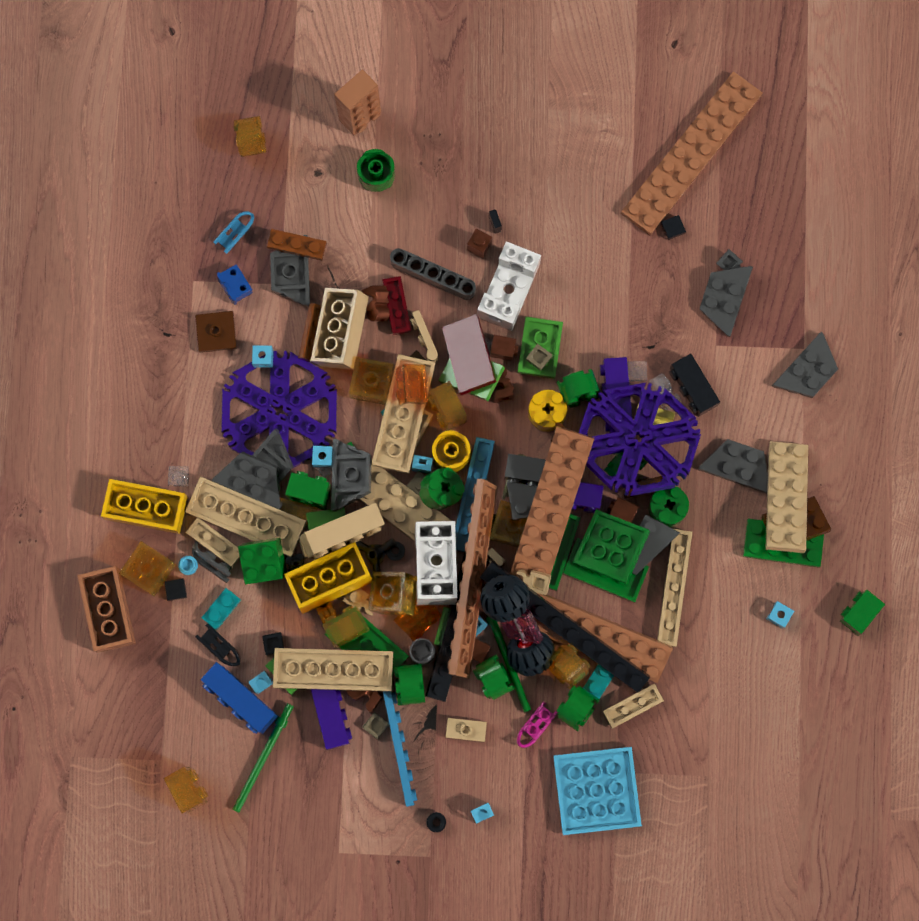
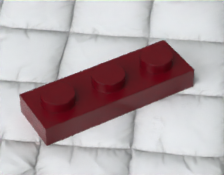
(397, 306)

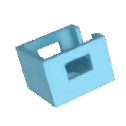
(264, 362)
(317, 462)
(422, 468)
(773, 617)
(261, 682)
(482, 813)

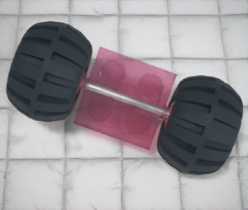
(507, 602)

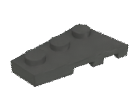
(520, 499)
(657, 540)

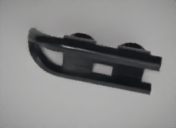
(222, 649)

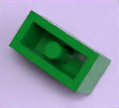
(862, 612)

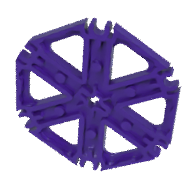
(280, 393)
(652, 438)

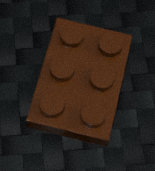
(816, 520)

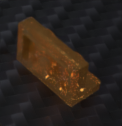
(411, 384)

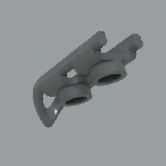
(208, 560)

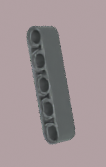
(439, 280)

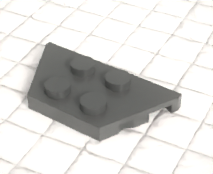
(290, 276)
(724, 296)
(809, 370)
(275, 452)
(739, 465)
(349, 475)
(252, 478)

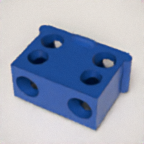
(234, 284)

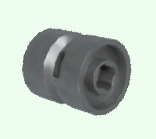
(422, 651)

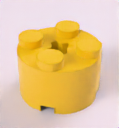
(551, 400)
(457, 442)

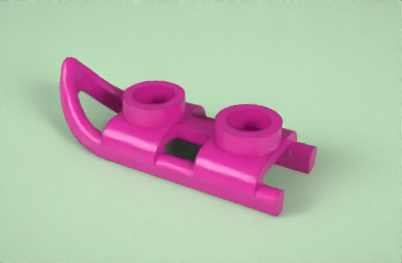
(533, 728)

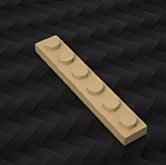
(674, 588)

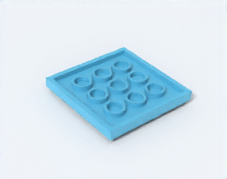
(597, 791)

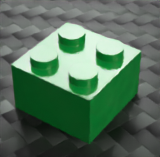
(308, 490)
(262, 561)

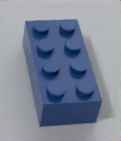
(239, 698)

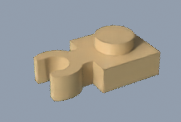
(537, 581)
(359, 599)

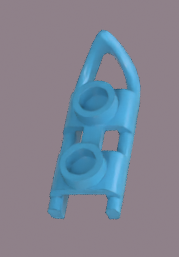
(238, 228)

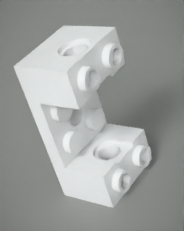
(515, 268)
(436, 583)

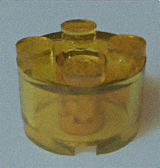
(249, 136)
(568, 665)

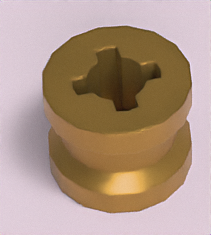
(326, 611)

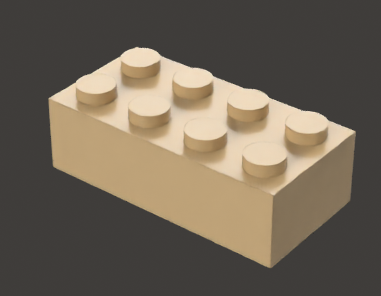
(339, 328)
(341, 530)

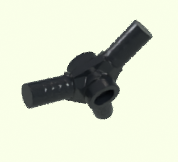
(376, 552)

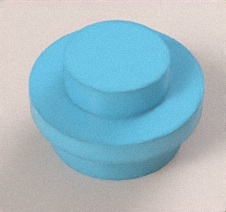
(188, 565)

